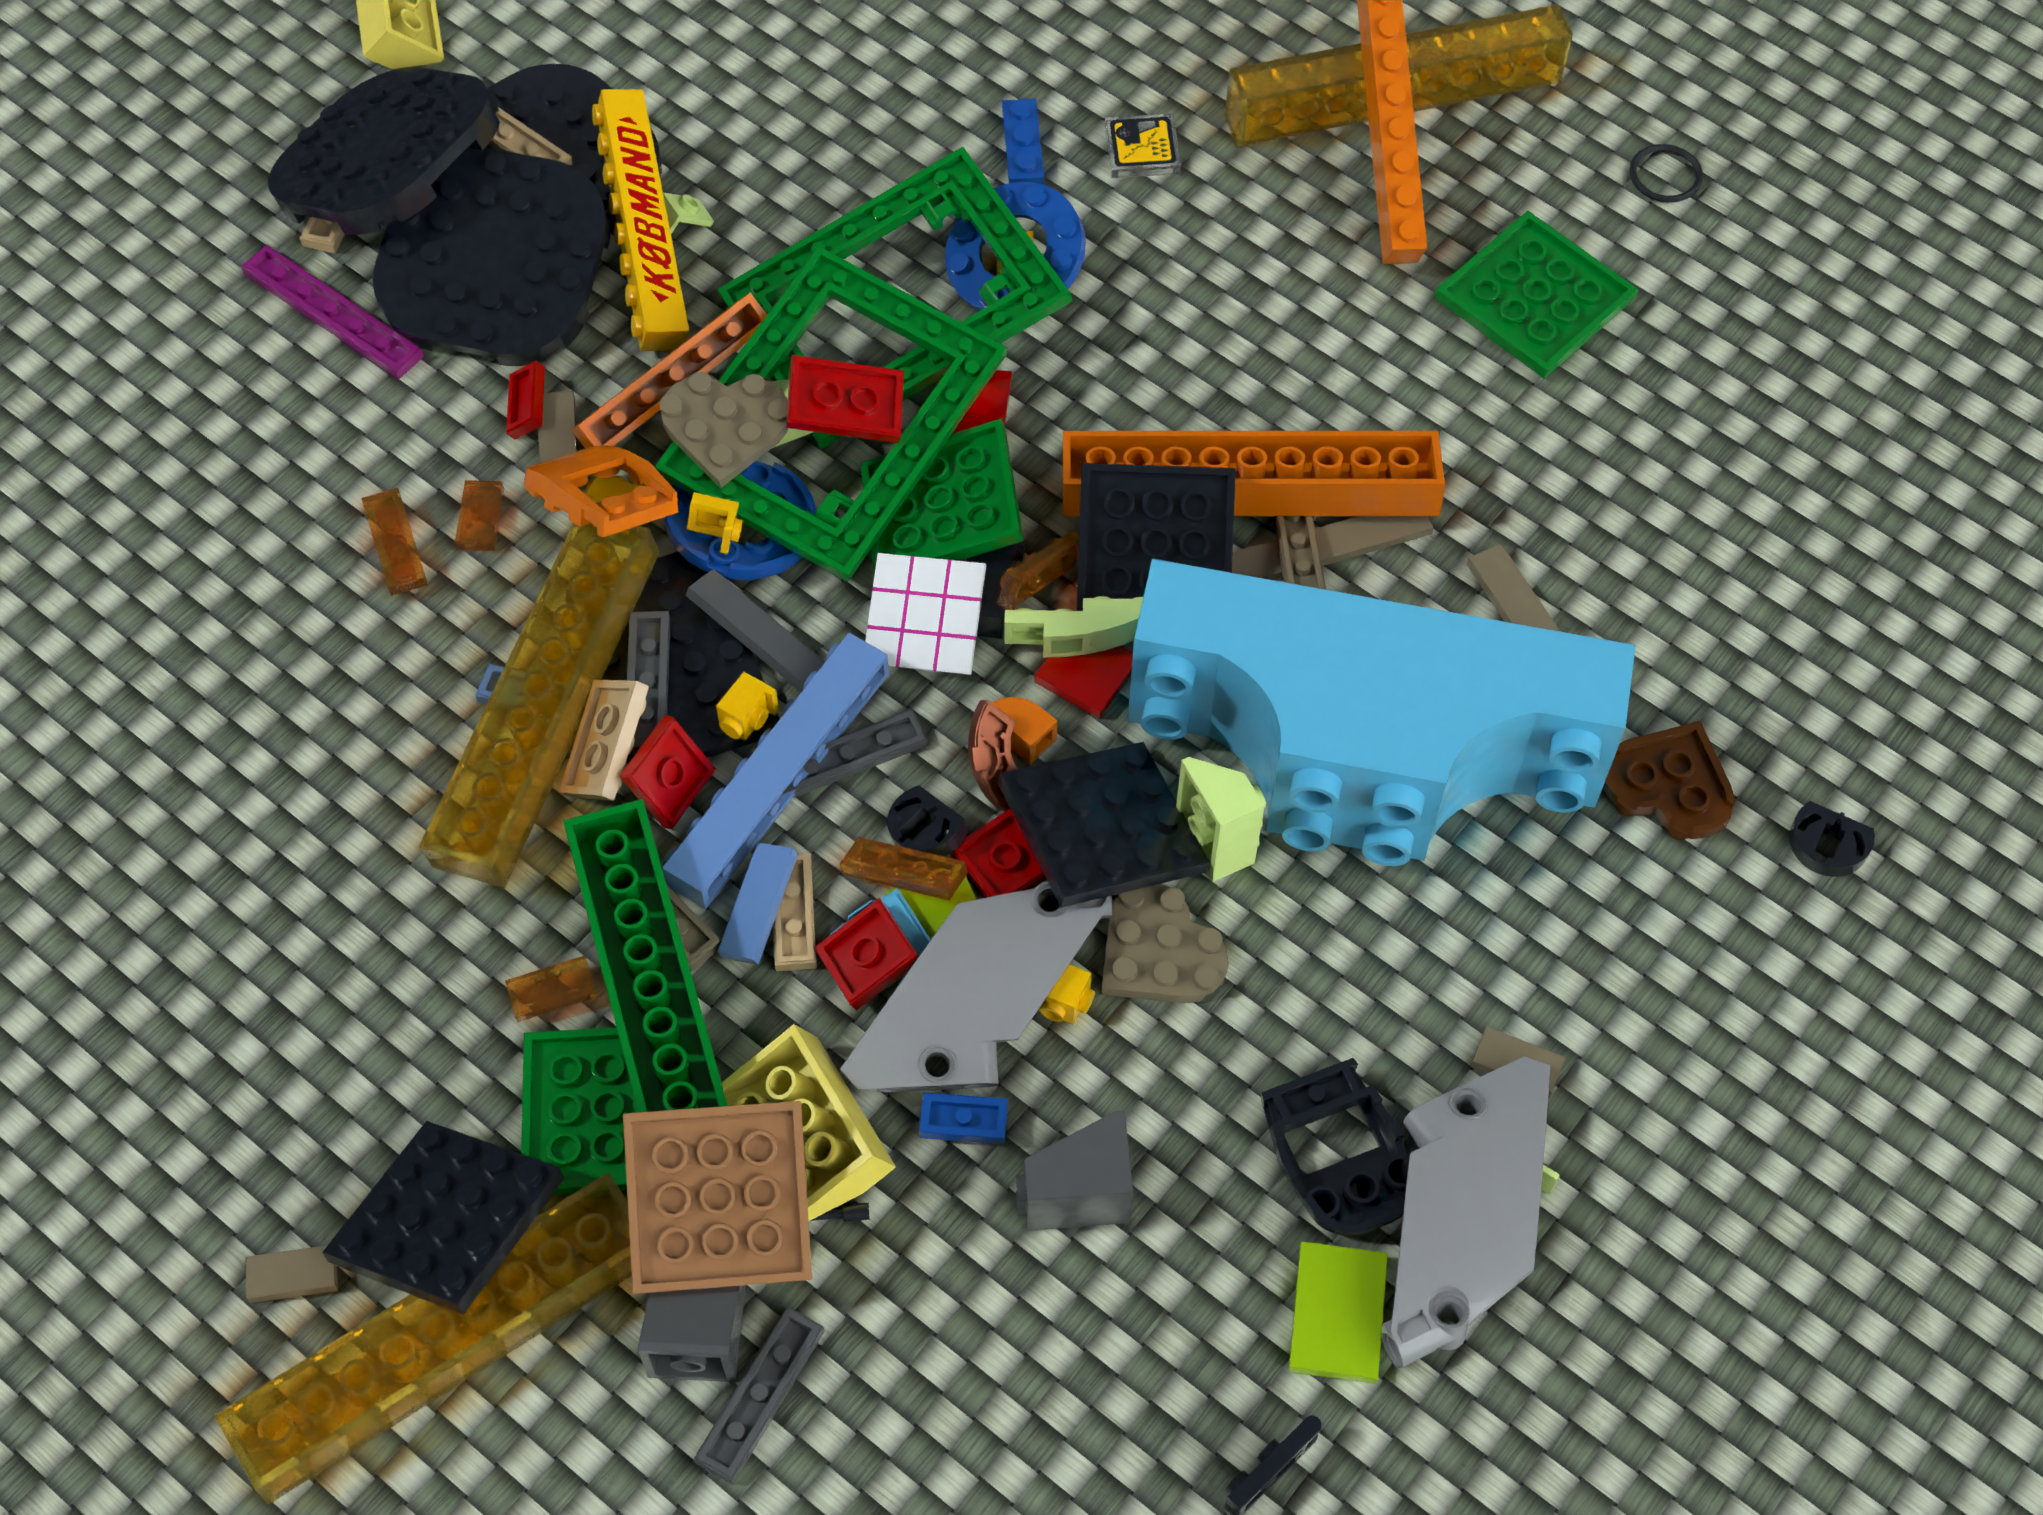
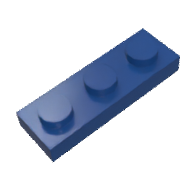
(1022, 141)

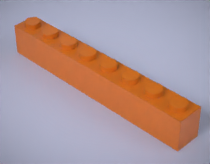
(1392, 131)

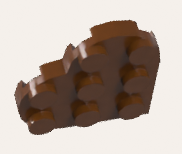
(1675, 779)

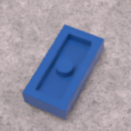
(963, 1118)

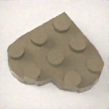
(724, 425)
(1159, 951)

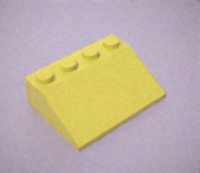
(839, 1142)

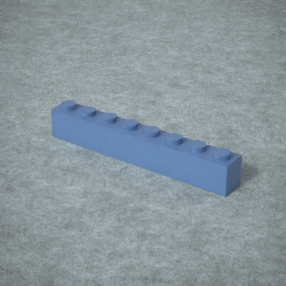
(755, 795)

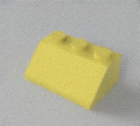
(400, 32)

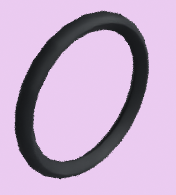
(1665, 198)

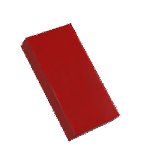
(525, 400)

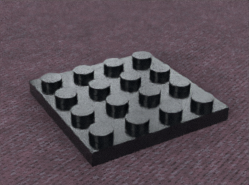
(1148, 515)
(1102, 824)
(444, 1216)

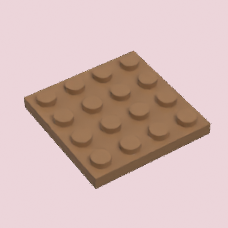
(717, 1197)

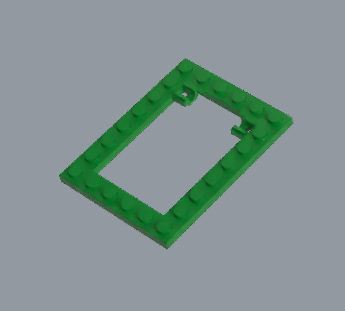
(964, 193)
(825, 538)

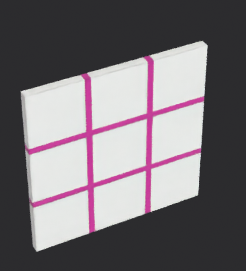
(926, 612)

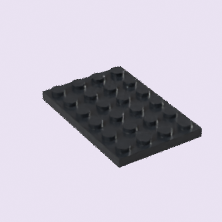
(701, 657)

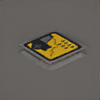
(1142, 145)

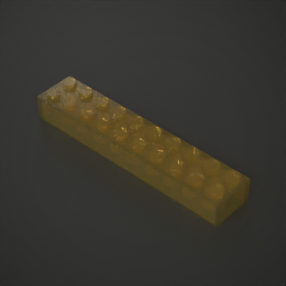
(1444, 66)
(538, 704)
(424, 1350)

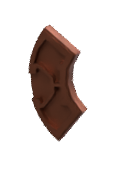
(990, 750)

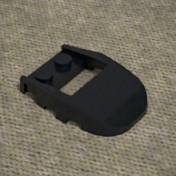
(1356, 1192)

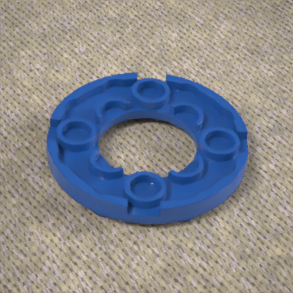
(1025, 200)
(747, 560)

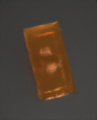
(479, 515)
(551, 988)

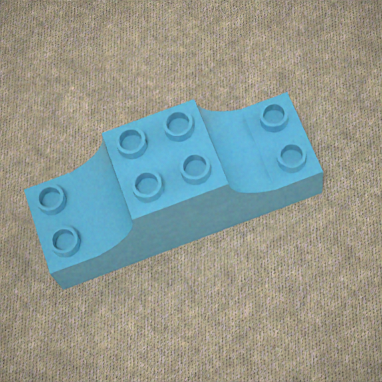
(1374, 710)

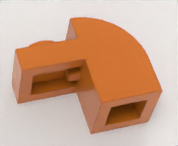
(1033, 730)

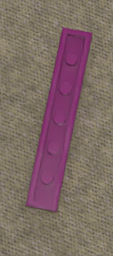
(332, 311)

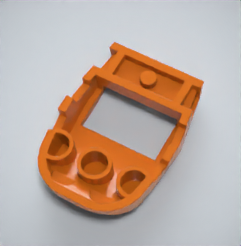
(559, 478)

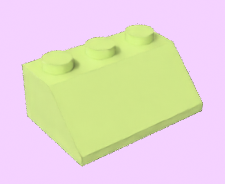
(1222, 814)

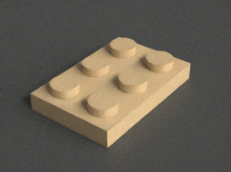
(604, 739)

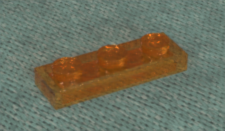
(394, 541)
(1038, 570)
(904, 868)

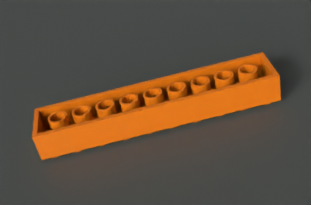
(1283, 469)

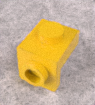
(715, 518)

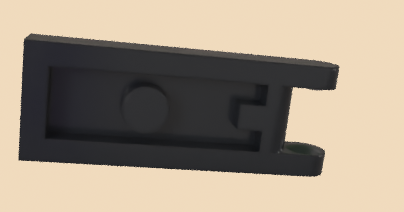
(1275, 1462)

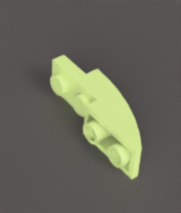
(1067, 633)

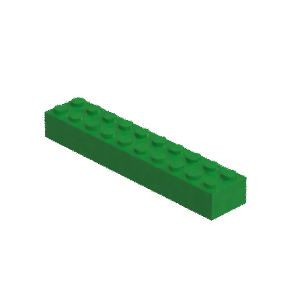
(643, 960)

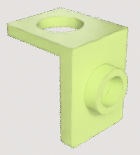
(685, 210)

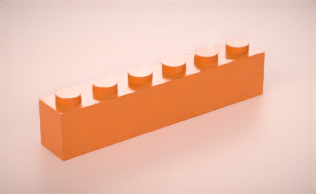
(697, 354)

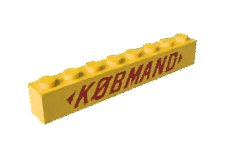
(641, 220)

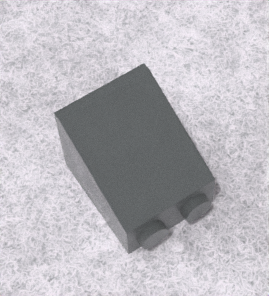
(1079, 1179)
(693, 1334)

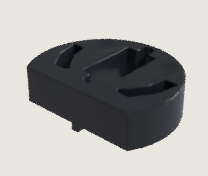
(912, 810)
(1849, 832)

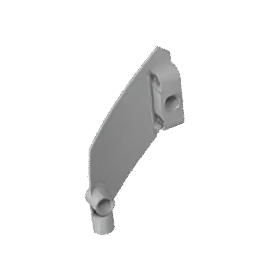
(971, 990)
(1468, 1206)

